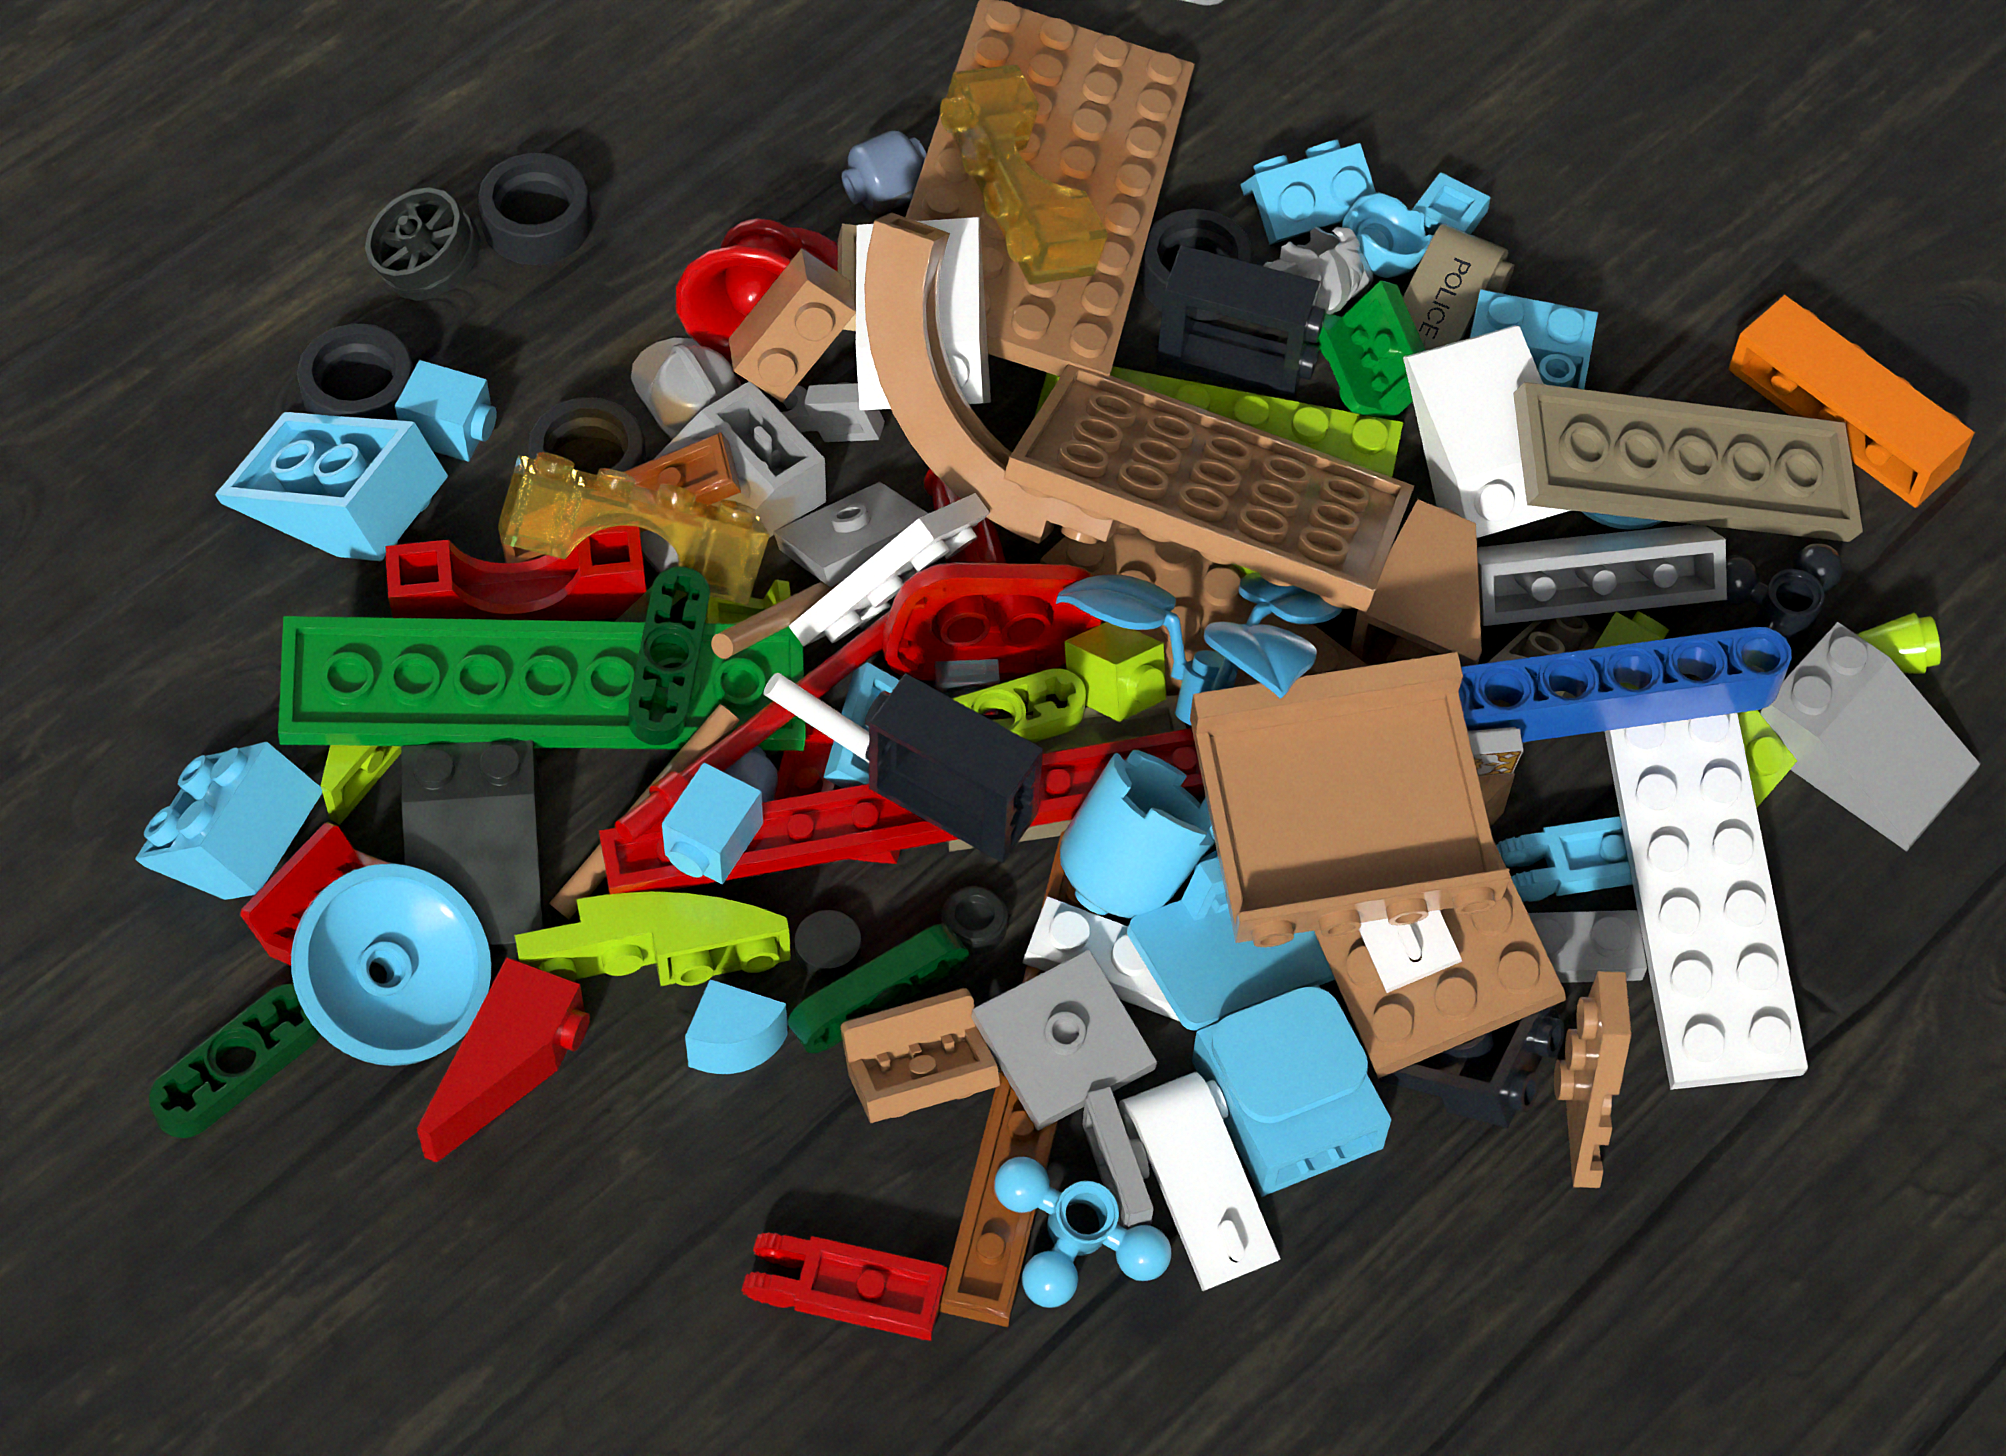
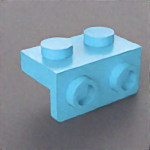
(1309, 191)

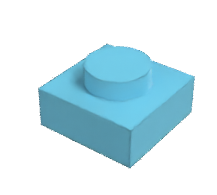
(1452, 204)

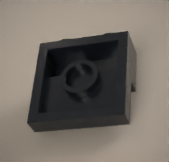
(1490, 1073)

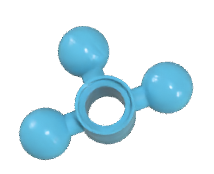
(1051, 1275)

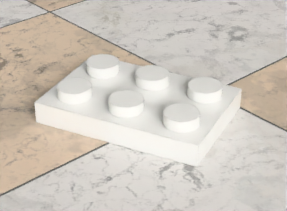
(866, 592)

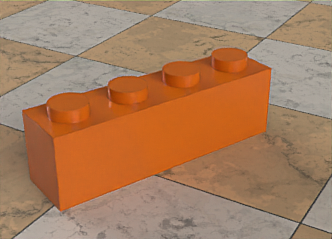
(1823, 376)

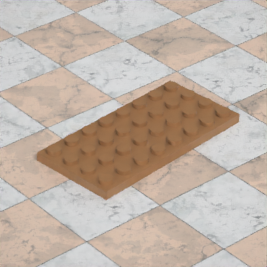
(1098, 129)

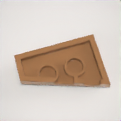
(1594, 1073)

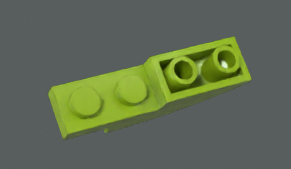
(680, 932)

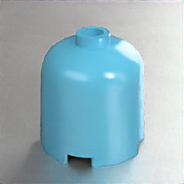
(1135, 837)

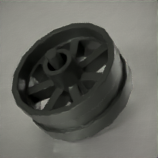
(435, 255)

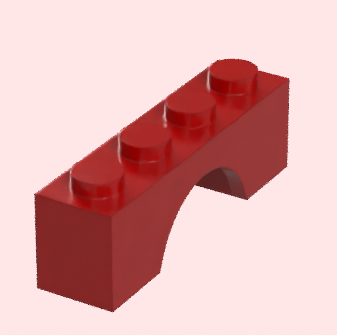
(591, 584)

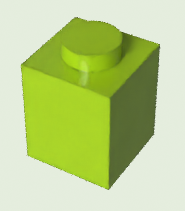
(1118, 668)

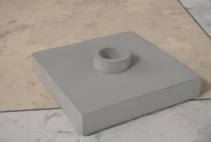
(847, 532)
(1063, 1039)

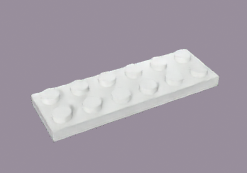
(1705, 903)

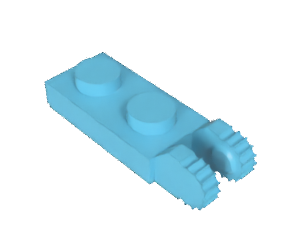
(1577, 856)

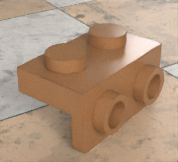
(917, 1056)

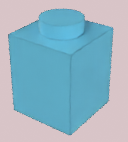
(448, 409)
(712, 824)

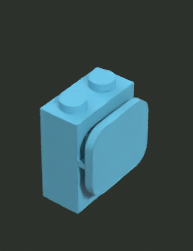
(1293, 1087)

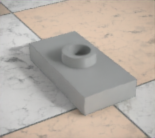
(1118, 1159)

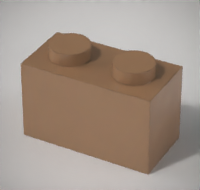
(792, 325)

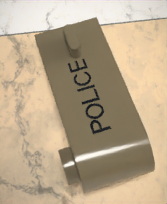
(1449, 283)

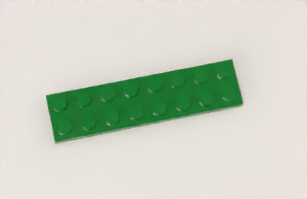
(505, 682)

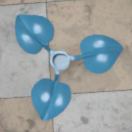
(1262, 651)

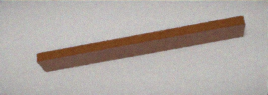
(990, 1236)

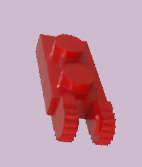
(850, 1284)

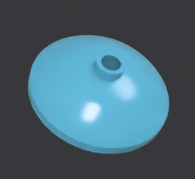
(421, 937)

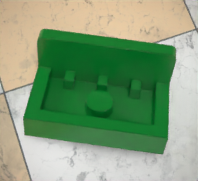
(1369, 351)

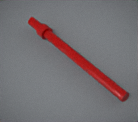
(750, 734)

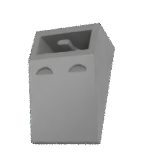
(773, 462)

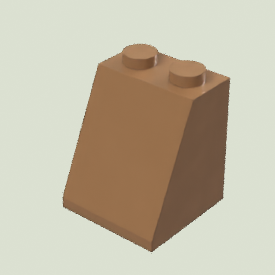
(1425, 593)

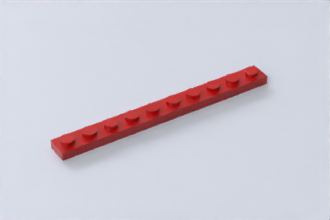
(864, 823)

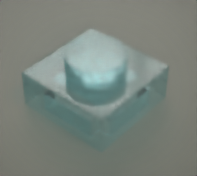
(965, 677)

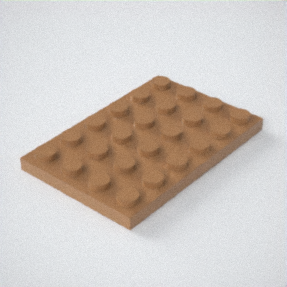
(1212, 486)

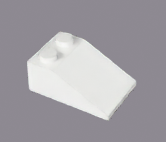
(960, 314)
(1471, 426)

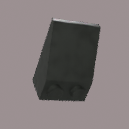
(478, 827)

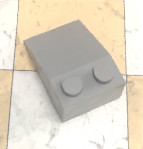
(1869, 737)

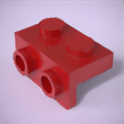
(283, 900)

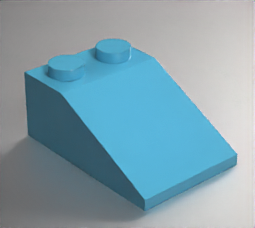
(337, 481)

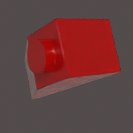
(507, 1053)

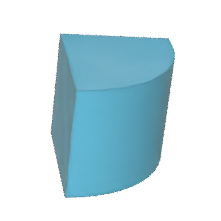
(734, 1030)

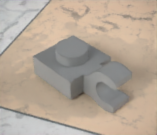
(833, 412)

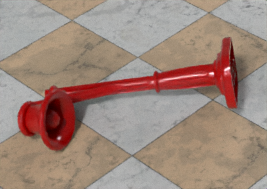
(948, 611)

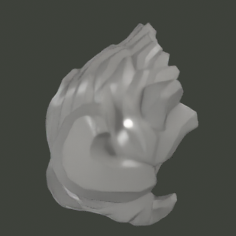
(1333, 262)

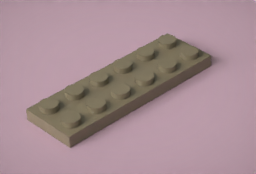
(1686, 462)

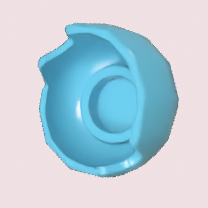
(1388, 234)

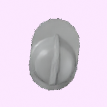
(680, 380)

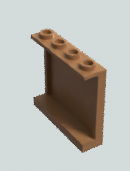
(1345, 800)

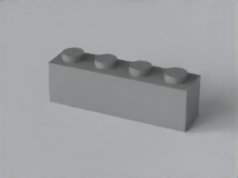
(1601, 574)

